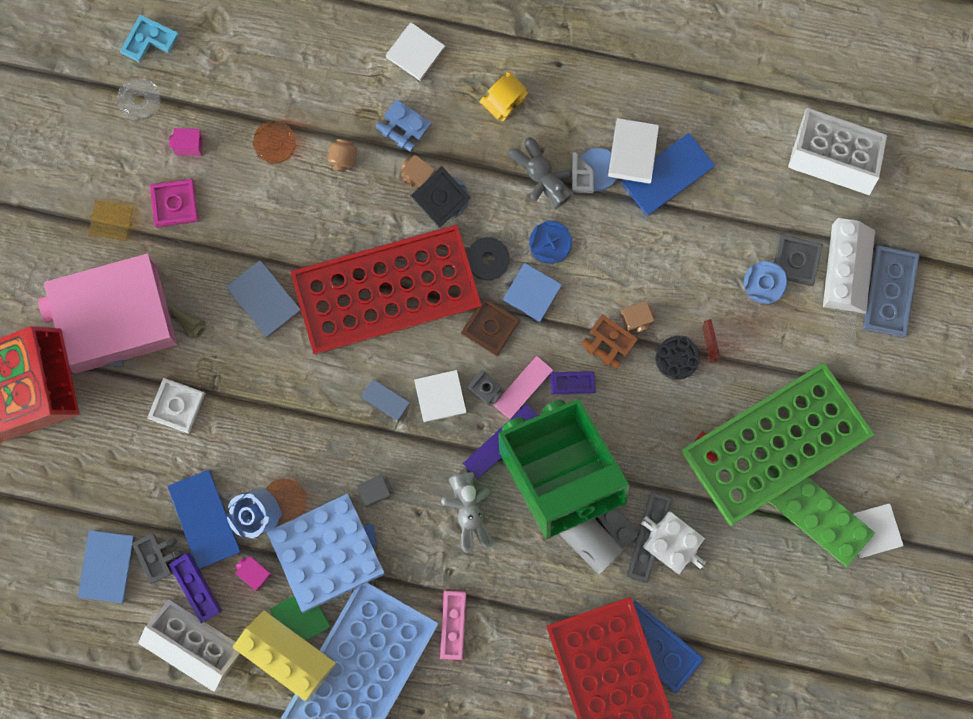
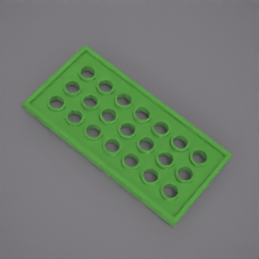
(775, 457)

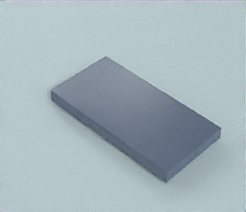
(891, 291)

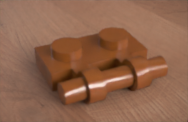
(612, 335)

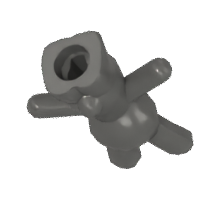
(541, 172)

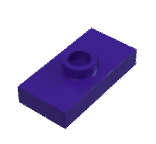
(572, 383)

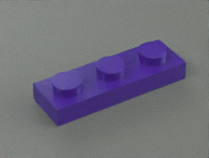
(195, 587)

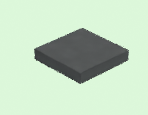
(798, 259)

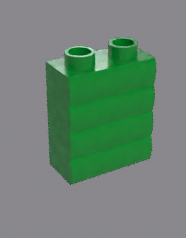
(562, 467)

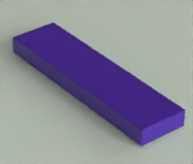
(489, 453)

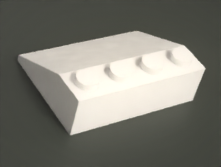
(838, 151)

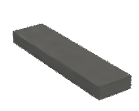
(641, 560)

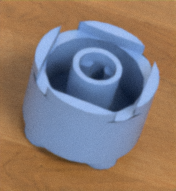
(253, 513)

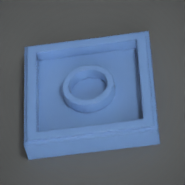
(532, 292)

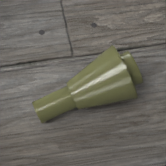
(193, 326)

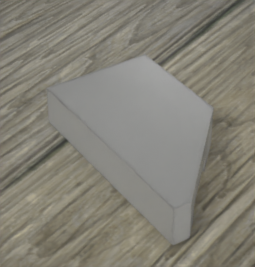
(581, 176)

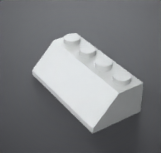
(849, 266)
(190, 645)

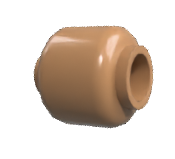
(342, 154)

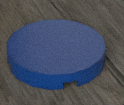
(550, 242)

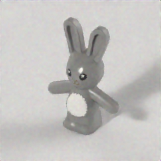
(470, 515)

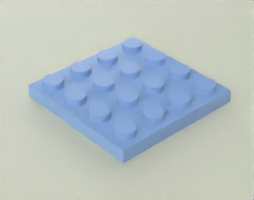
(325, 553)

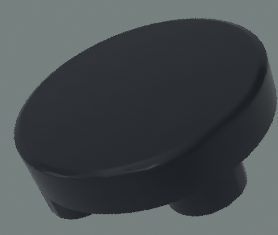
(677, 357)

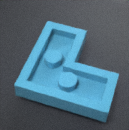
(147, 33)

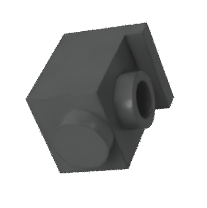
(477, 384)

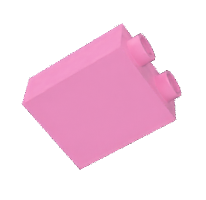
(109, 313)

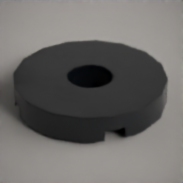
(488, 246)

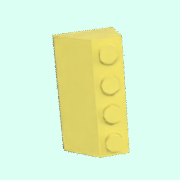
(284, 655)

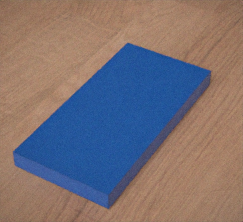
(672, 173)
(203, 519)
(671, 655)

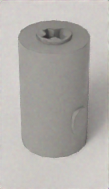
(593, 544)

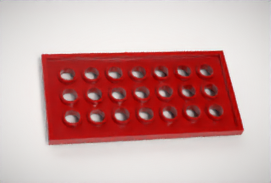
(385, 323)

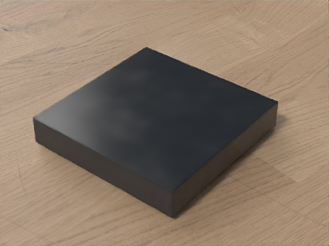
(440, 196)

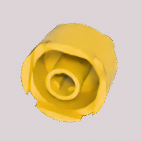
(504, 95)

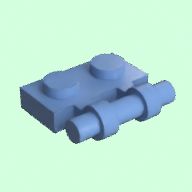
(406, 120)

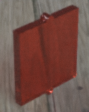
(710, 340)

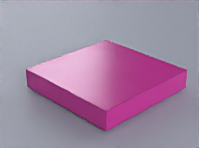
(174, 203)

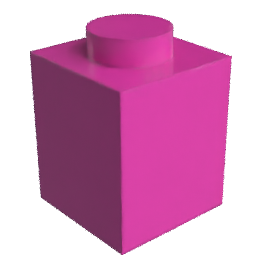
(186, 141)
(252, 572)

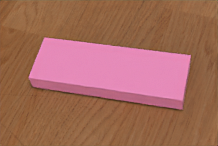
(523, 387)
(453, 625)

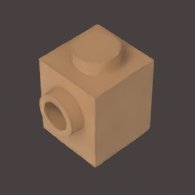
(415, 171)
(638, 317)

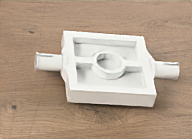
(673, 542)

